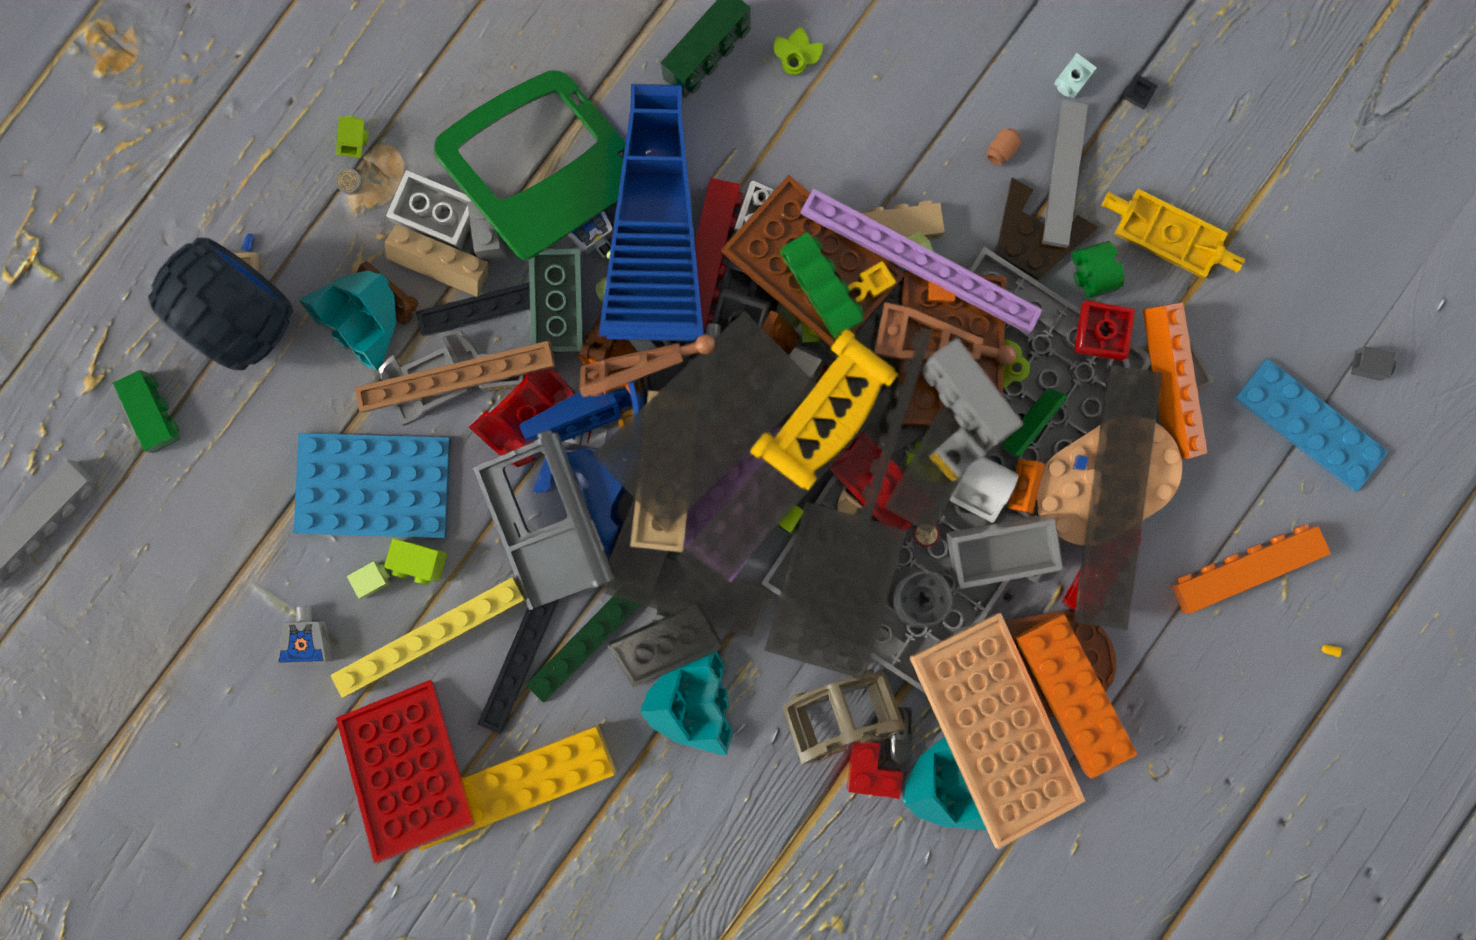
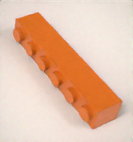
(1178, 394)
(1250, 569)

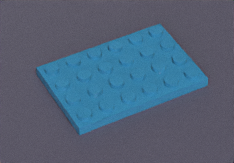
(372, 485)

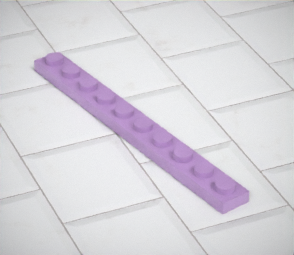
(921, 261)

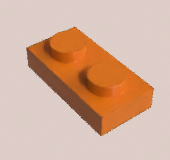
(1027, 486)

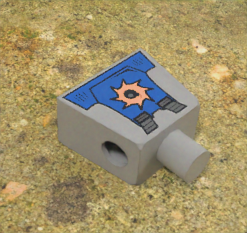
(304, 640)

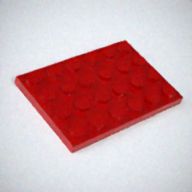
(404, 772)

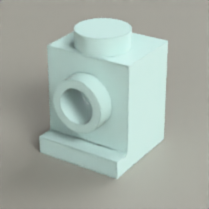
(1081, 69)

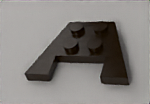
(1023, 235)

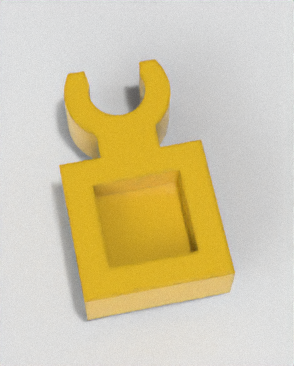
(874, 280)

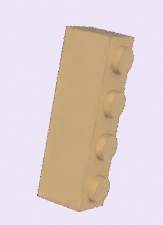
(910, 220)
(436, 260)

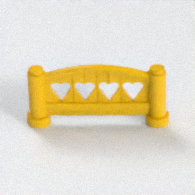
(853, 361)

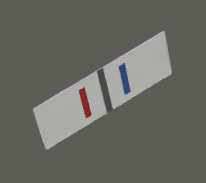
(593, 438)

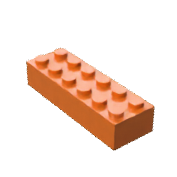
(1075, 695)

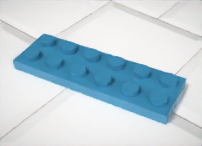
(1311, 425)

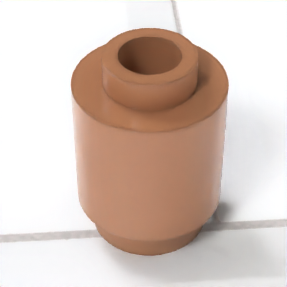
(1003, 146)

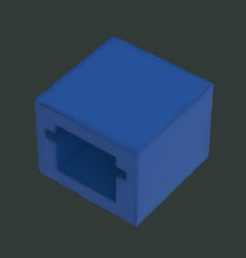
(1080, 462)

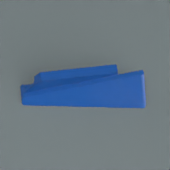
(577, 415)

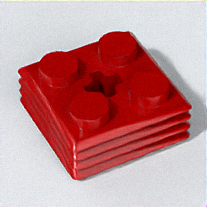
(1118, 321)

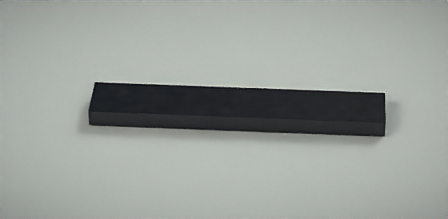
(474, 309)
(516, 667)

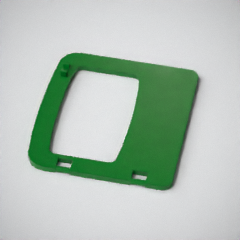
(561, 201)

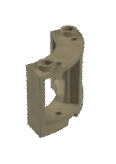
(883, 702)

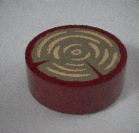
(925, 539)

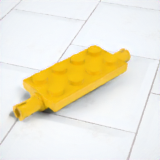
(1171, 233)

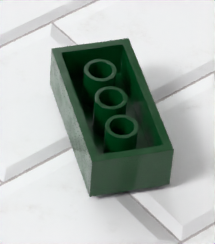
(706, 44)

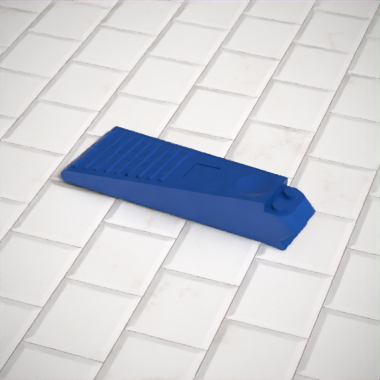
(652, 252)

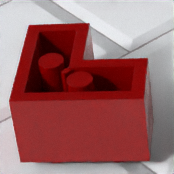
(868, 777)

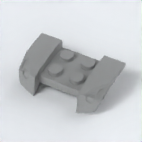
(457, 349)

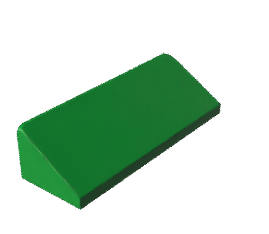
(1034, 422)

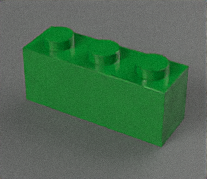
(147, 411)

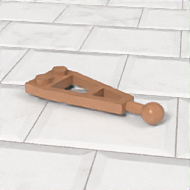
(893, 329)
(595, 377)

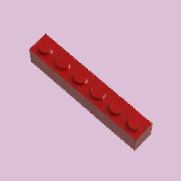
(712, 235)

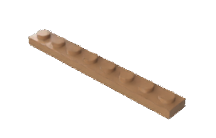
(455, 377)

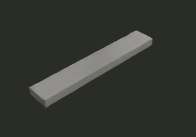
(1065, 174)

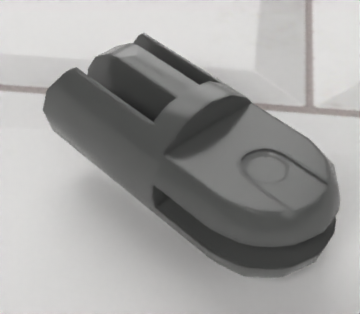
(899, 746)

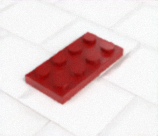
(854, 474)

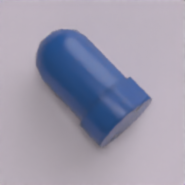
(248, 242)

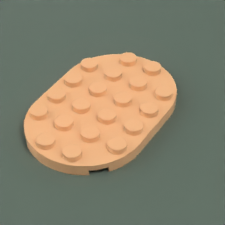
(1067, 491)

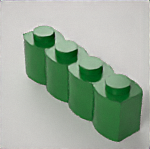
(821, 285)

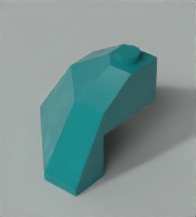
(359, 313)
(691, 705)
(939, 791)

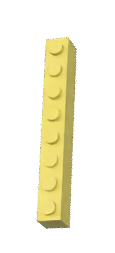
(428, 637)

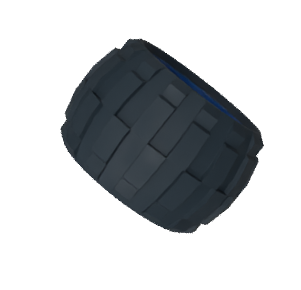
(220, 304)

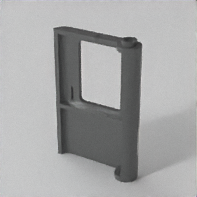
(554, 558)

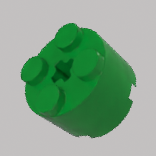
(1098, 269)

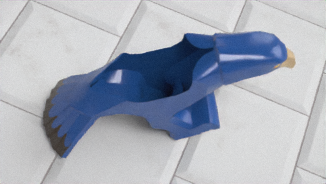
(598, 485)

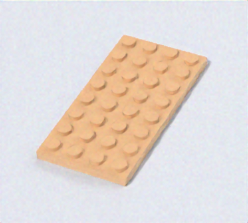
(997, 730)

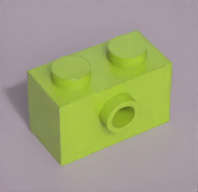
(415, 560)

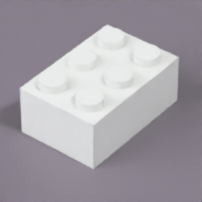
(431, 210)

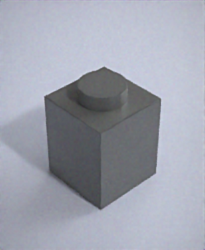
(1373, 363)

